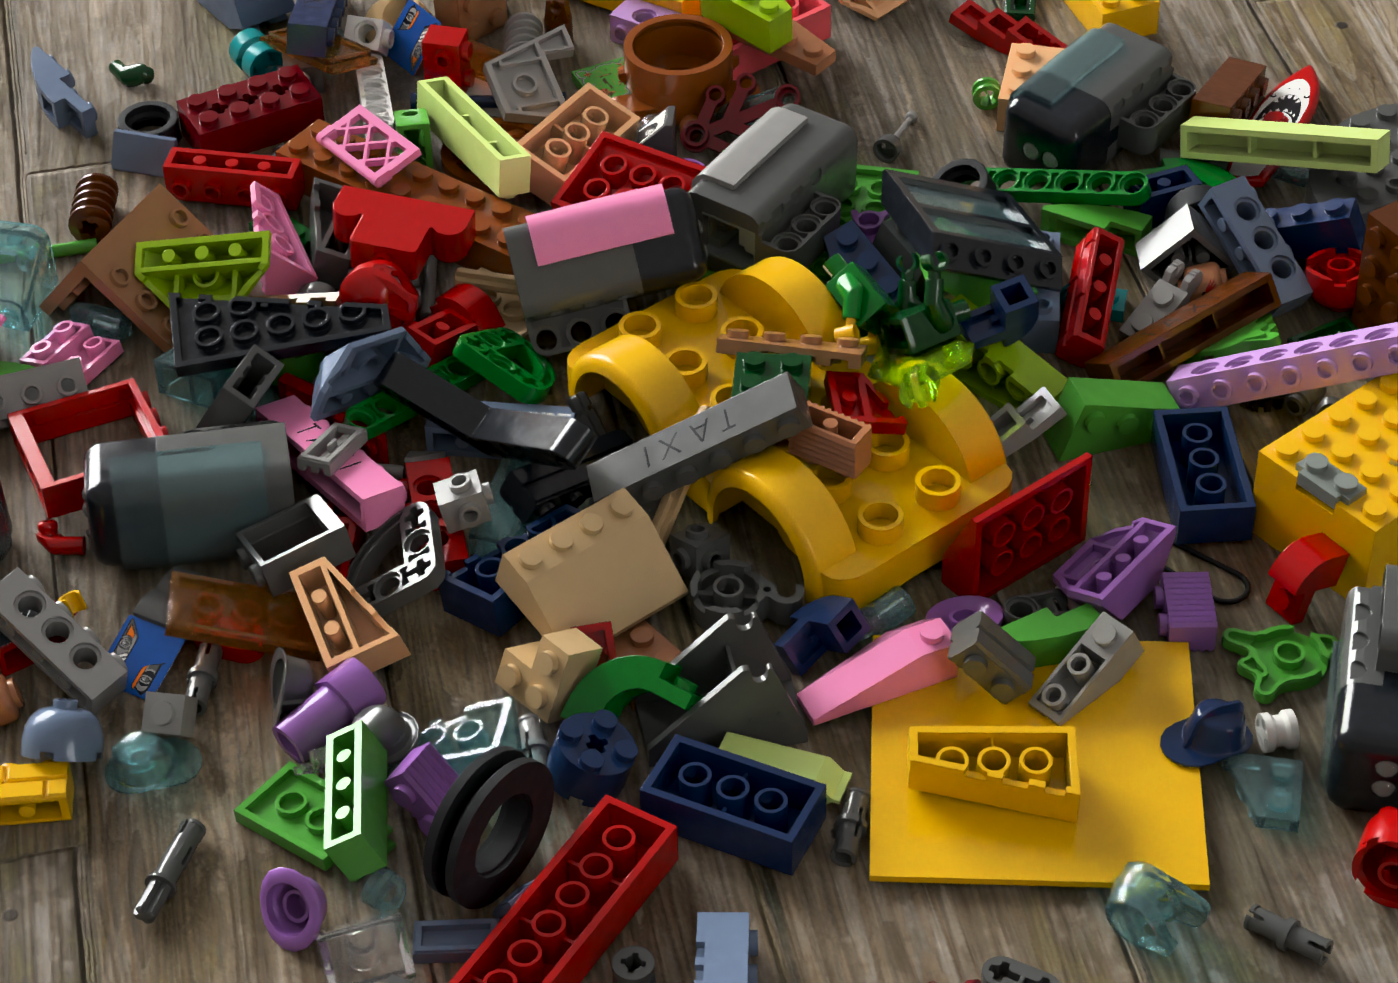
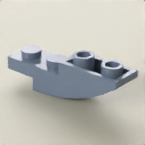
(58, 97)

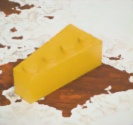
(999, 766)

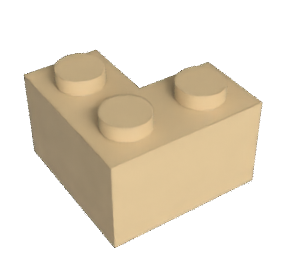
(548, 670)

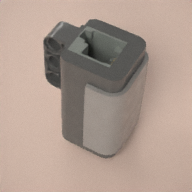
(776, 189)

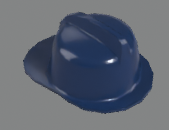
(1209, 735)

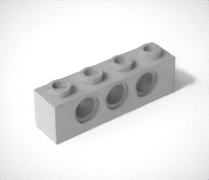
(58, 661)

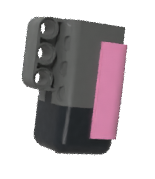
(599, 254)

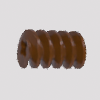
(93, 207)

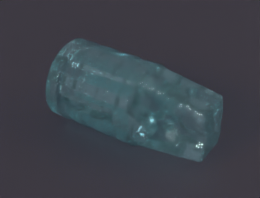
(102, 320)
(888, 611)

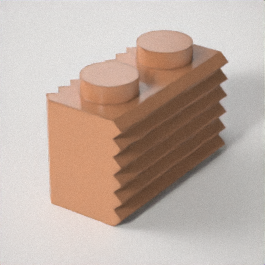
(834, 442)

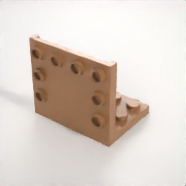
(112, 264)

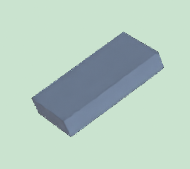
(449, 939)

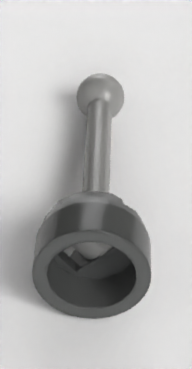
(892, 148)

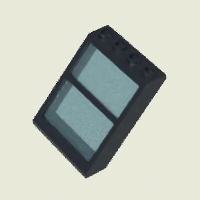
(975, 226)

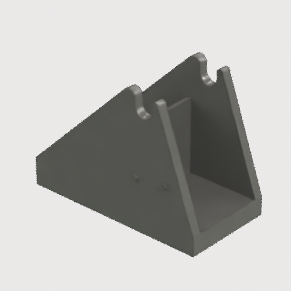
(742, 688)

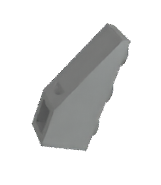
(1088, 669)

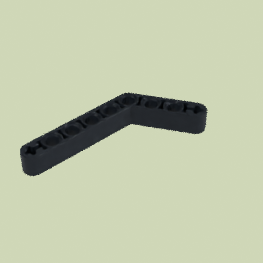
(493, 431)

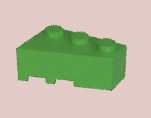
(1106, 415)

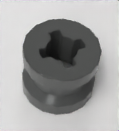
(635, 959)

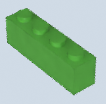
(355, 801)

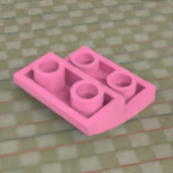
(71, 341)

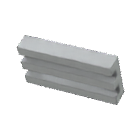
(332, 451)

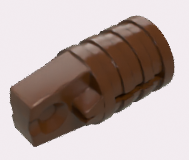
(556, 14)

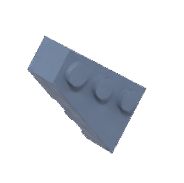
(725, 948)

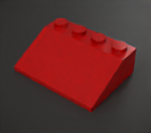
(621, 166)
(1020, 532)

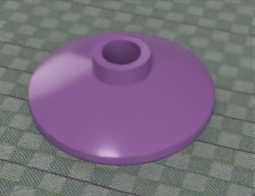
(959, 608)

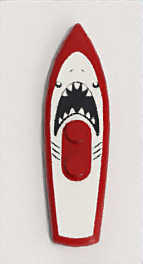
(1290, 102)

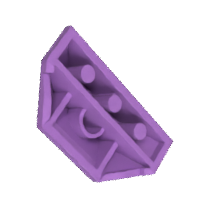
(1117, 567)

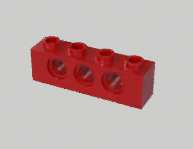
(419, 488)

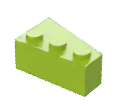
(759, 22)

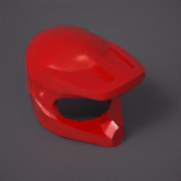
(374, 284)

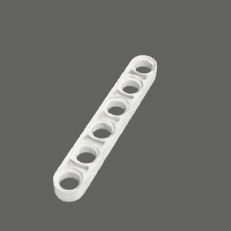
(375, 94)

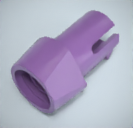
(329, 709)

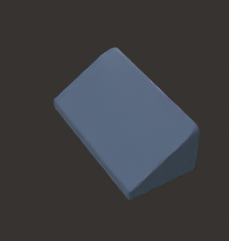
(140, 152)

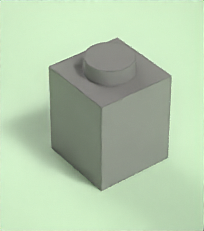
(169, 714)

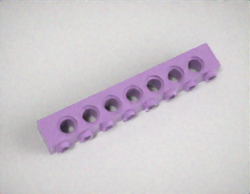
(1287, 368)

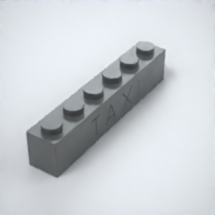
(704, 442)

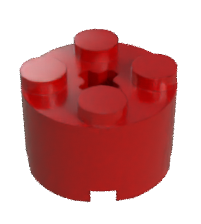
(1377, 858)

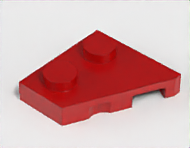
(856, 397)

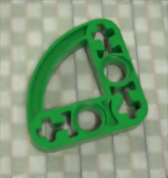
(490, 355)

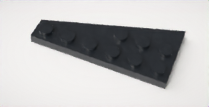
(220, 333)

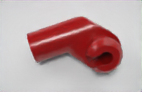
(58, 544)

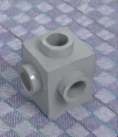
(464, 501)

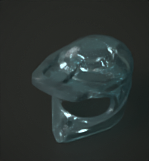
(1151, 896)

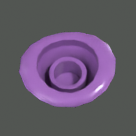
(292, 908)

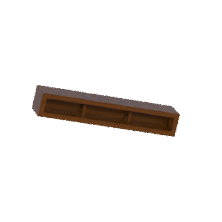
(1188, 329)

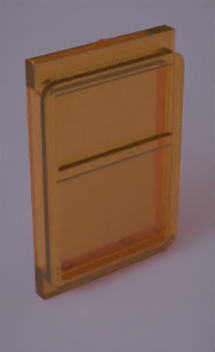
(341, 58)

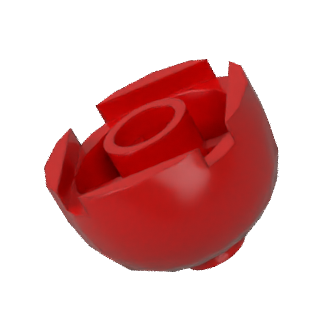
(1334, 277)

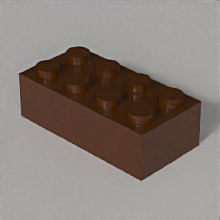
(1378, 273)

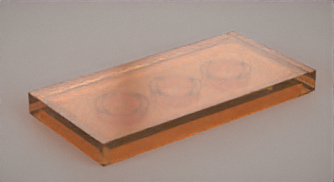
(238, 616)

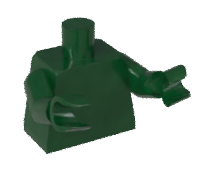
(925, 323)

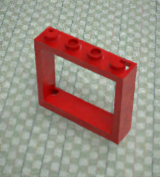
(70, 416)

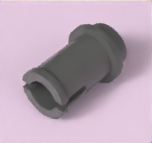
(1301, 402)

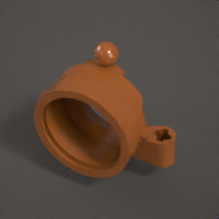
(674, 63)

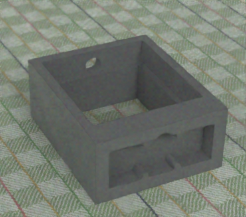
(306, 522)

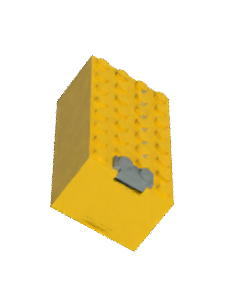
(1337, 480)

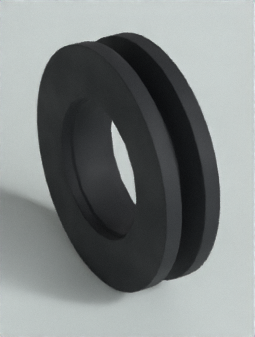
(451, 853)

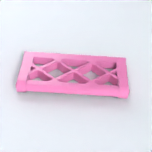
(390, 163)

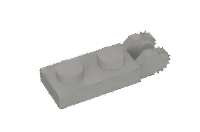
(1163, 298)

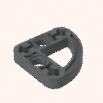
(421, 570)

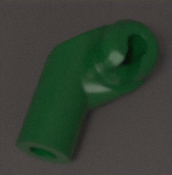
(131, 75)

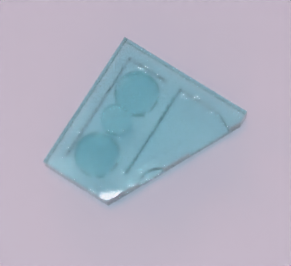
(1268, 788)

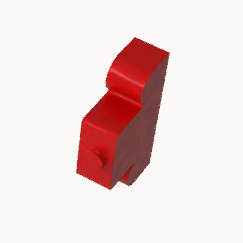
(401, 229)

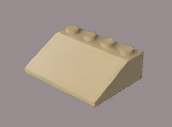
(593, 569)

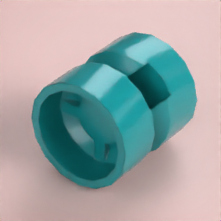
(252, 54)

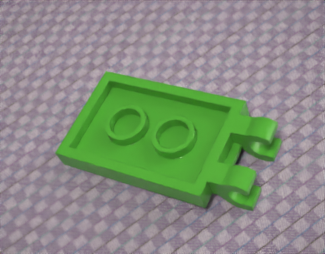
(291, 814)

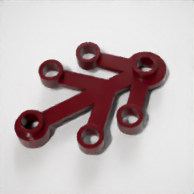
(734, 119)

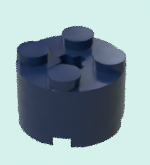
(591, 757)

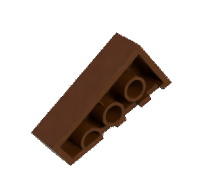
(1231, 91)

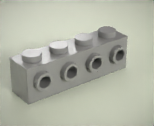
(39, 386)

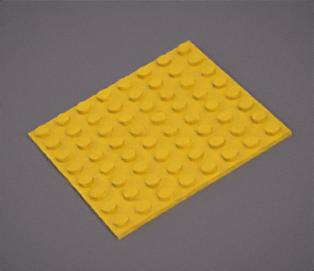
(1130, 799)

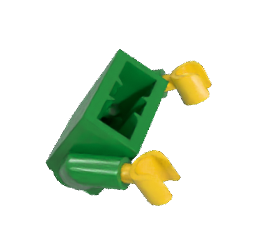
(861, 301)

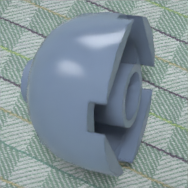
(63, 733)

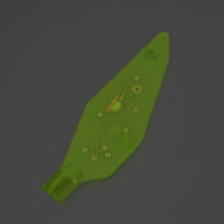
(920, 373)

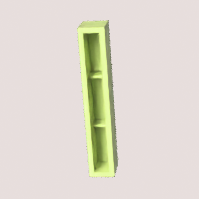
(475, 137)
(1285, 144)

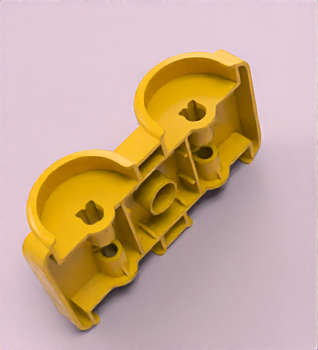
(846, 531)

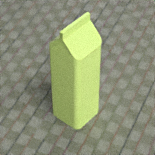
(793, 760)

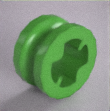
(985, 84)

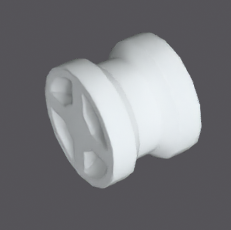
(1277, 730)

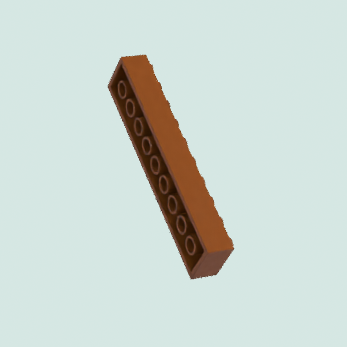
(415, 182)

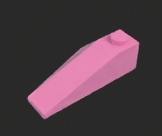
(289, 261)
(881, 671)

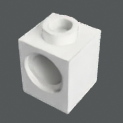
(358, 27)

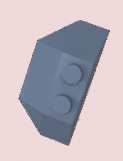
(350, 371)

